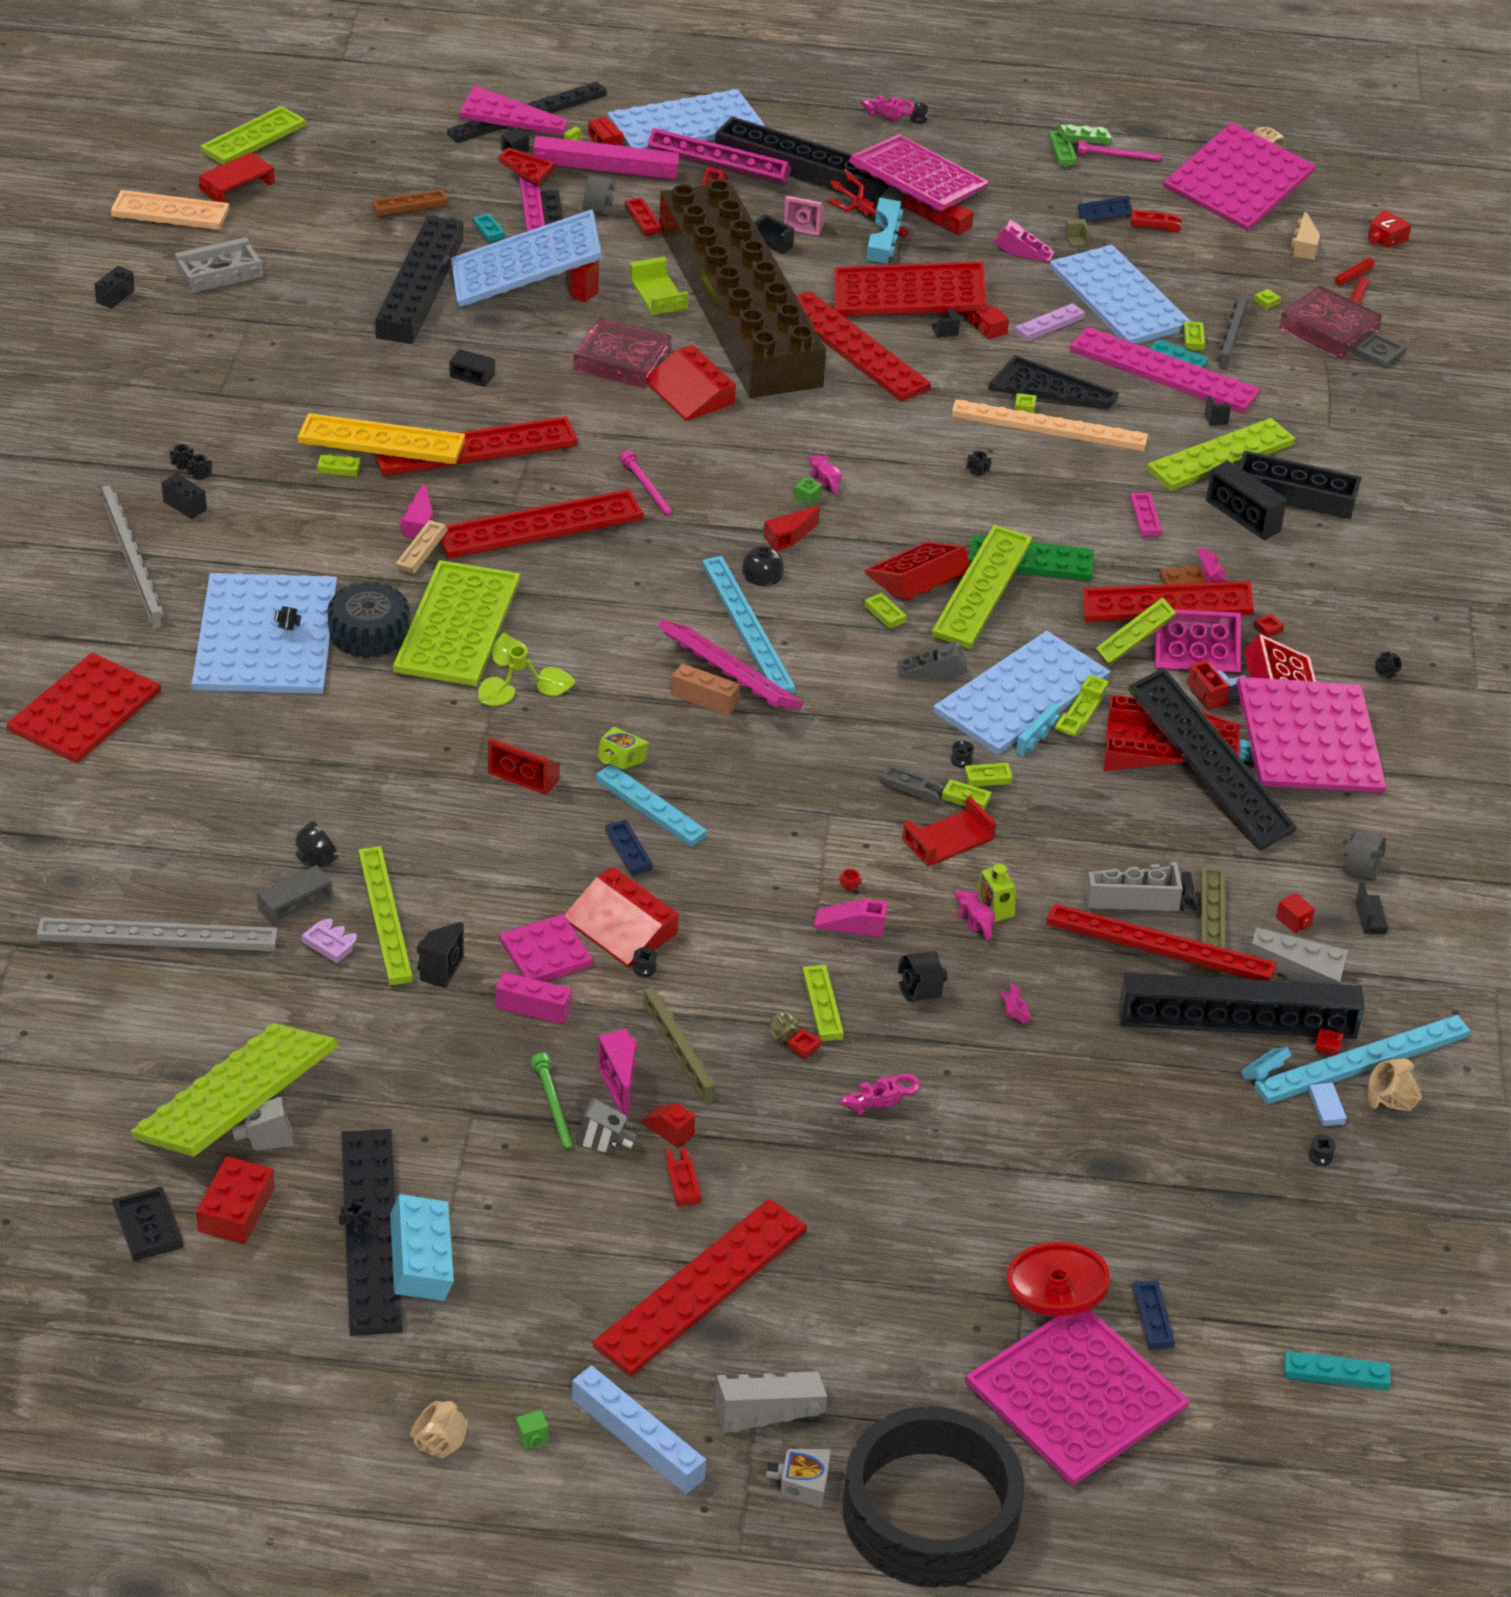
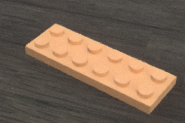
(170, 210)

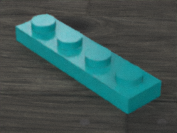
(1337, 1370)

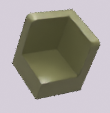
(1077, 233)

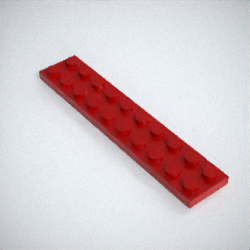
(862, 350)
(494, 443)
(540, 523)
(699, 1287)

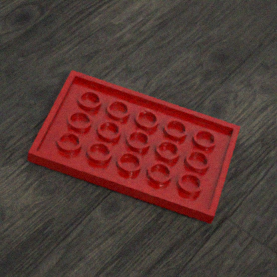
(83, 707)

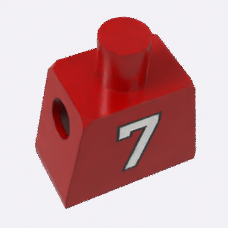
(1388, 230)

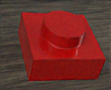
(1268, 625)
(1328, 1042)
(804, 1043)

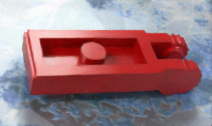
(1156, 220)
(683, 1179)

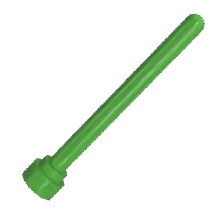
(541, 1065)

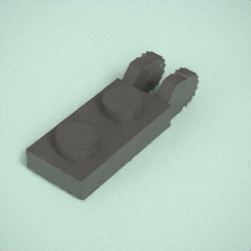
(912, 783)

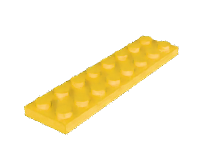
(381, 438)

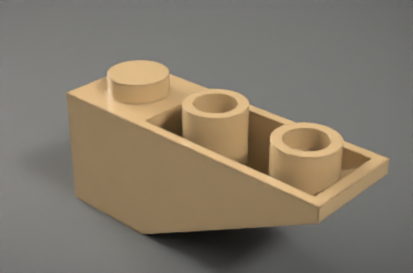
(1305, 239)

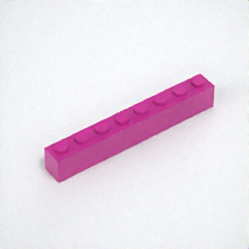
(721, 156)
(607, 157)

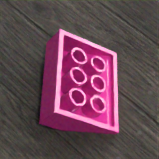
(1199, 637)

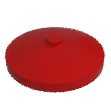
(1058, 1279)

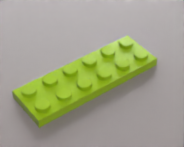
(253, 135)

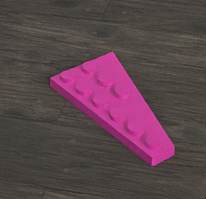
(500, 110)

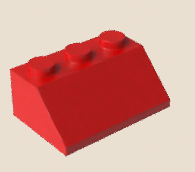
(522, 767)

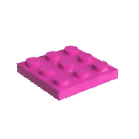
(546, 949)

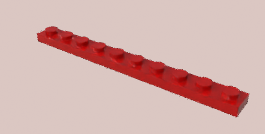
(1161, 943)

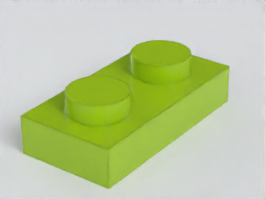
(1194, 336)
(338, 465)
(885, 610)
(988, 774)
(958, 792)

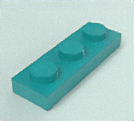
(1180, 353)

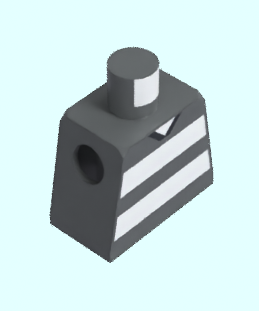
(604, 1129)

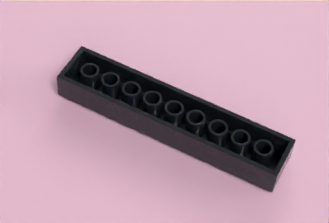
(806, 158)
(419, 280)
(1240, 1005)

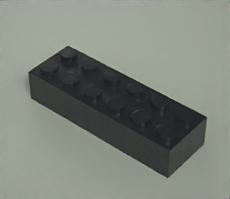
(1305, 484)

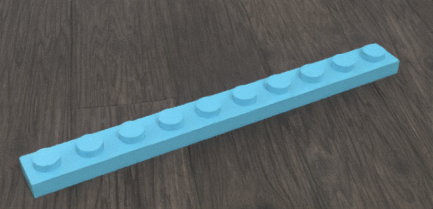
(746, 623)
(1361, 1059)

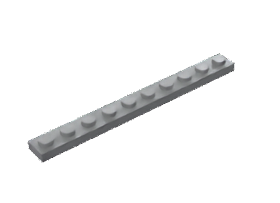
(133, 560)
(157, 934)

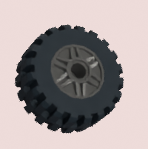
(368, 619)

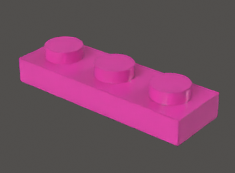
(1145, 515)

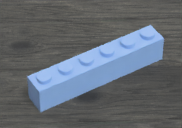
(638, 1429)

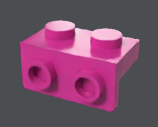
(1211, 569)

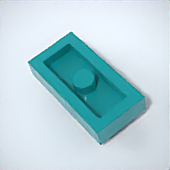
(488, 228)

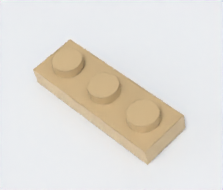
(421, 546)

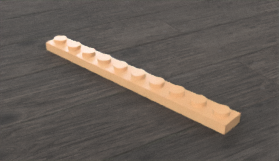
(1049, 425)

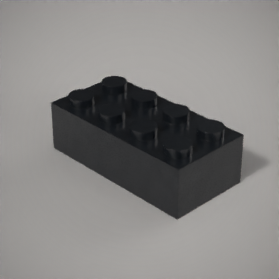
(1246, 500)

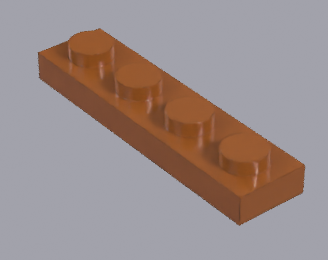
(410, 202)

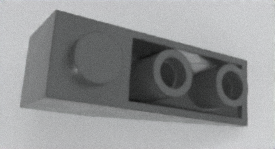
(937, 663)

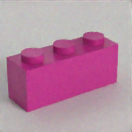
(533, 998)

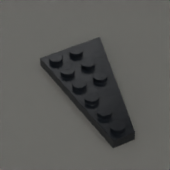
(1045, 382)

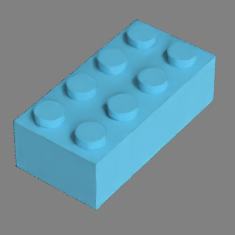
(421, 1247)

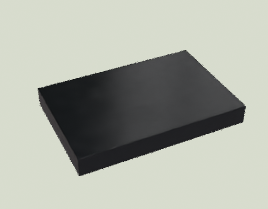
(147, 1223)

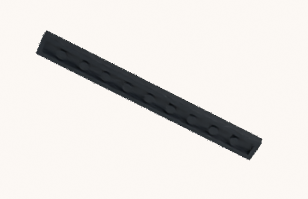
(548, 104)

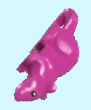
(890, 109)
(827, 473)
(979, 915)
(881, 1095)

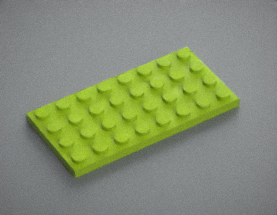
(457, 623)
(233, 1089)

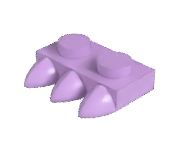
(329, 941)

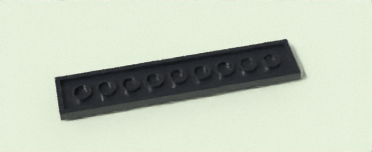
(1212, 759)
(370, 1179)

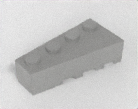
(1135, 889)
(1300, 958)
(768, 1399)

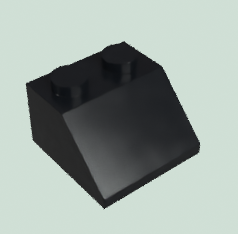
(441, 954)

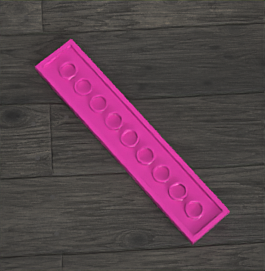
(1164, 369)

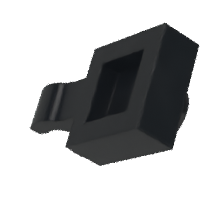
(1188, 891)

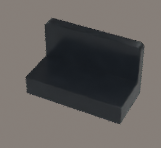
(1370, 912)

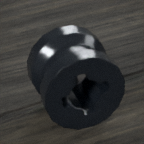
(919, 114)
(962, 754)
(644, 962)
(1322, 1150)

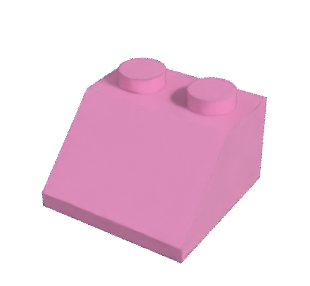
(804, 215)

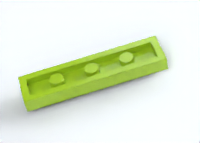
(1135, 631)
(822, 1003)

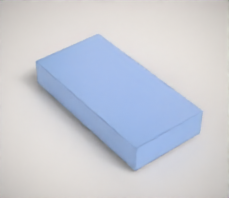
(1327, 1104)

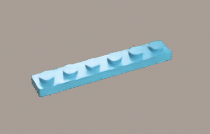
(651, 805)

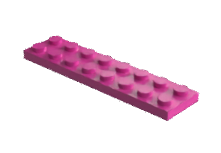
(731, 665)

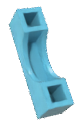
(887, 217)

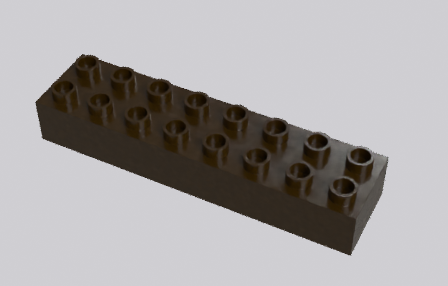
(741, 289)

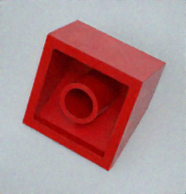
(583, 281)

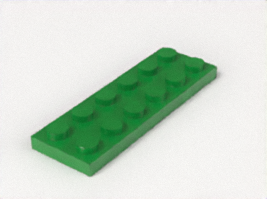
(1049, 560)

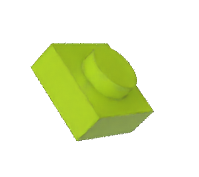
(573, 134)
(1267, 299)
(1025, 402)

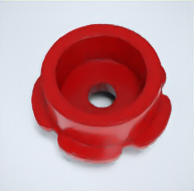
(850, 879)

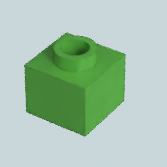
(808, 491)
(532, 1430)

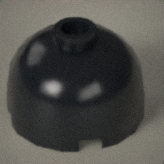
(763, 566)
(314, 846)

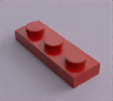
(643, 216)

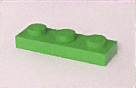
(1085, 133)
(1062, 149)

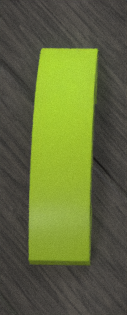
(1083, 707)

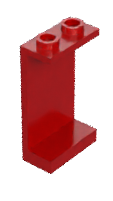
(233, 174)
(950, 835)

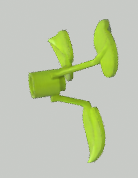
(513, 653)

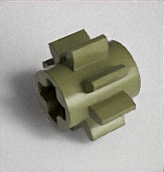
(783, 1026)

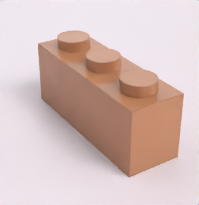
(705, 689)

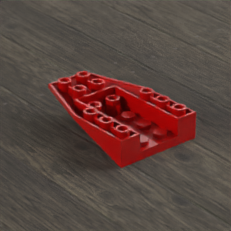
(1138, 742)

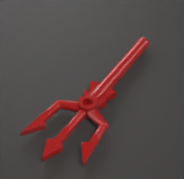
(858, 201)

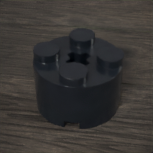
(921, 976)

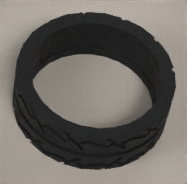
(919, 1559)

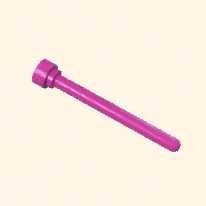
(1084, 148)
(629, 460)

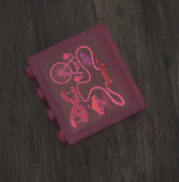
(1329, 320)
(621, 352)

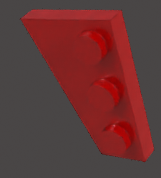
(528, 166)

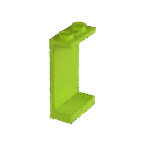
(656, 287)

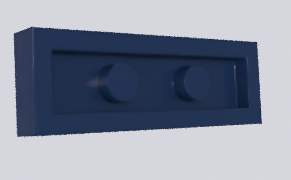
(1105, 209)
(628, 847)
(1153, 1315)

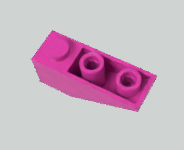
(1019, 242)
(417, 514)
(854, 917)

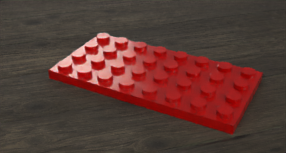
(910, 288)

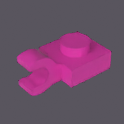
(1015, 1005)

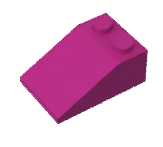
(617, 1066)

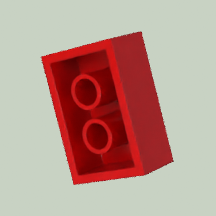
(235, 1200)

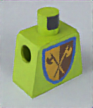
(622, 749)
(997, 891)

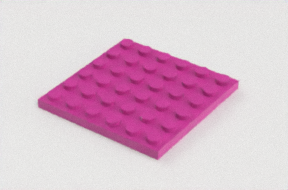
(919, 172)
(1239, 176)
(1310, 735)
(1076, 1393)

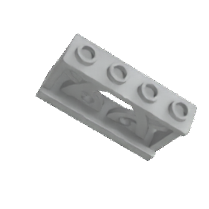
(243, 267)

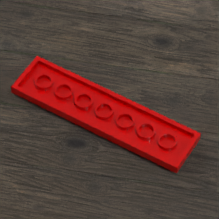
(1128, 602)

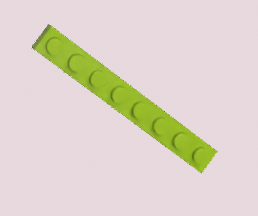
(385, 916)

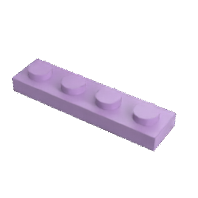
(1049, 322)

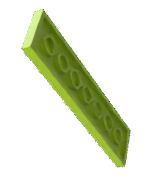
(1196, 462)
(981, 586)

